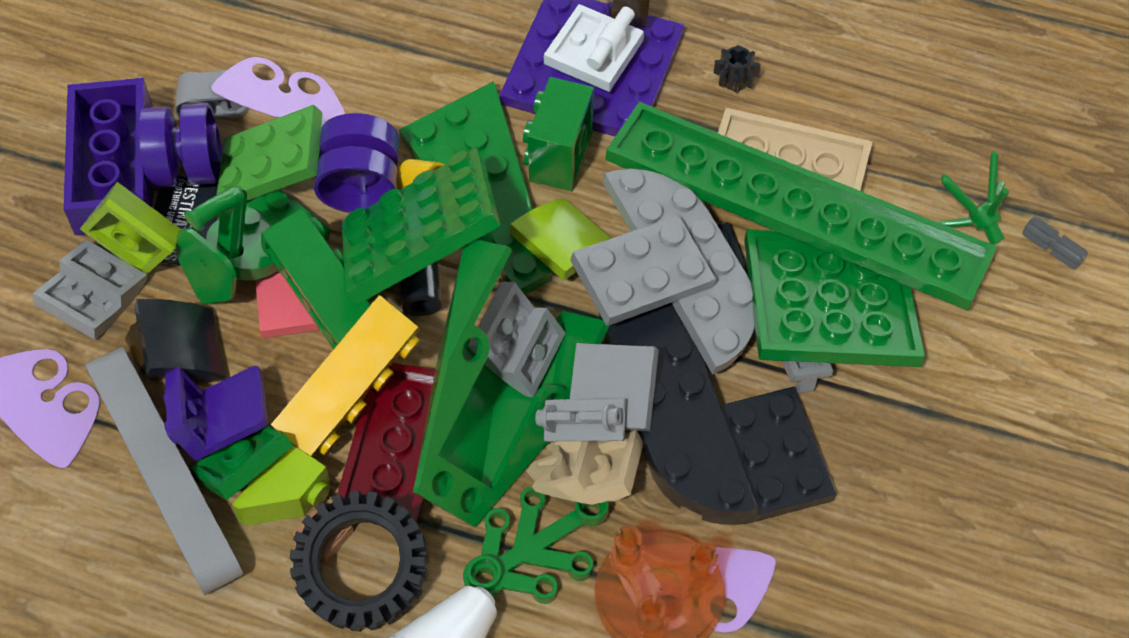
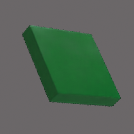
(240, 462)

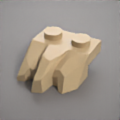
(588, 469)

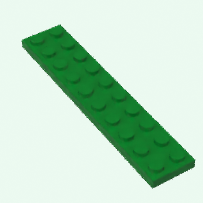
(805, 205)

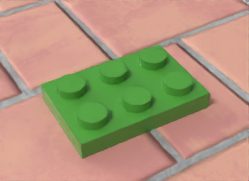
(272, 153)

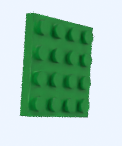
(417, 225)
(826, 307)

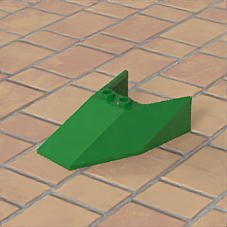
(476, 424)

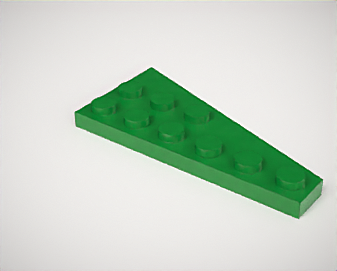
(481, 123)

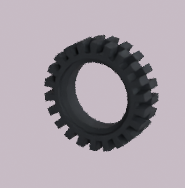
(323, 526)

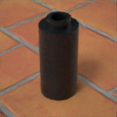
(422, 292)

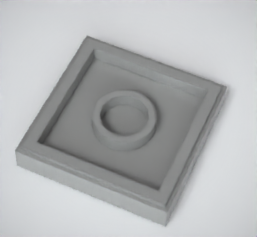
(617, 373)

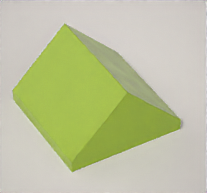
(131, 229)

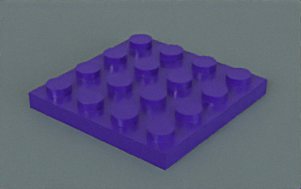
(638, 82)

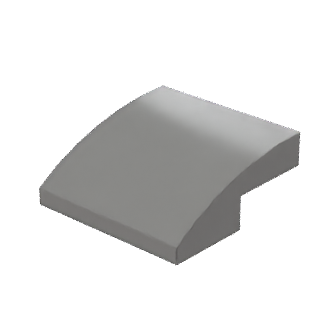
(90, 289)
(519, 339)

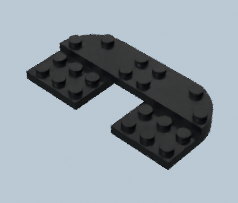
(725, 459)

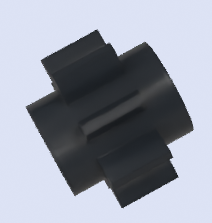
(737, 68)

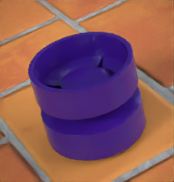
(167, 147)
(356, 161)

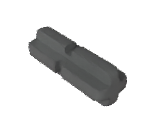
(1062, 248)

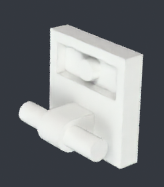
(595, 46)

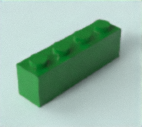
(313, 273)

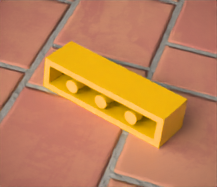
(346, 377)

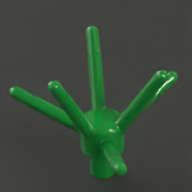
(985, 214)

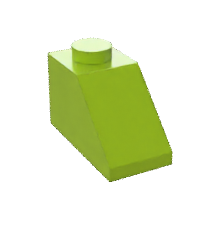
(283, 489)

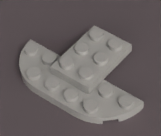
(669, 258)

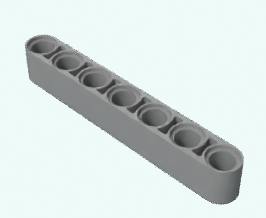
(164, 471)

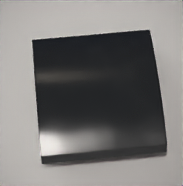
(179, 336)

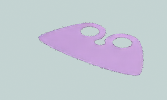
(246, 89)
(41, 424)
(745, 581)

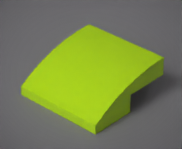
(555, 233)

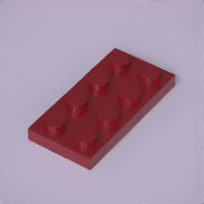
(390, 439)

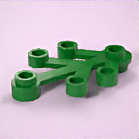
(531, 549)

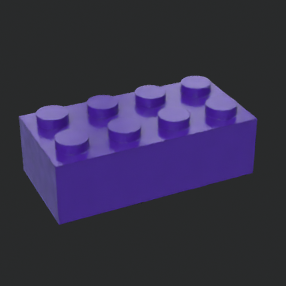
(103, 145)

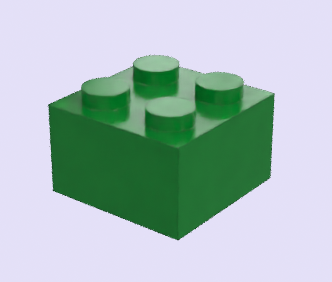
(559, 133)

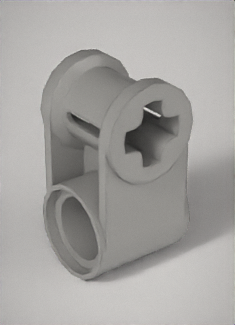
(196, 89)

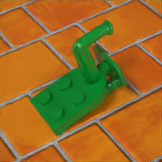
(232, 242)

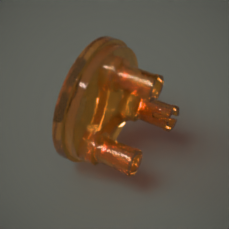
(659, 586)

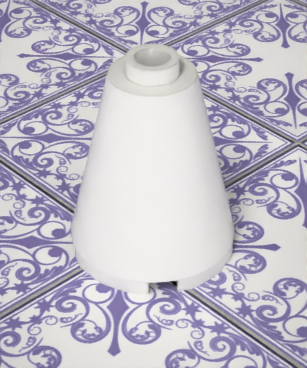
(462, 615)

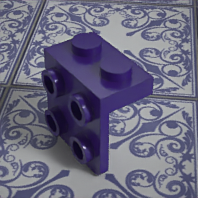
(216, 416)

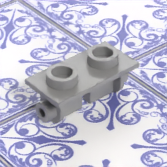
(583, 419)

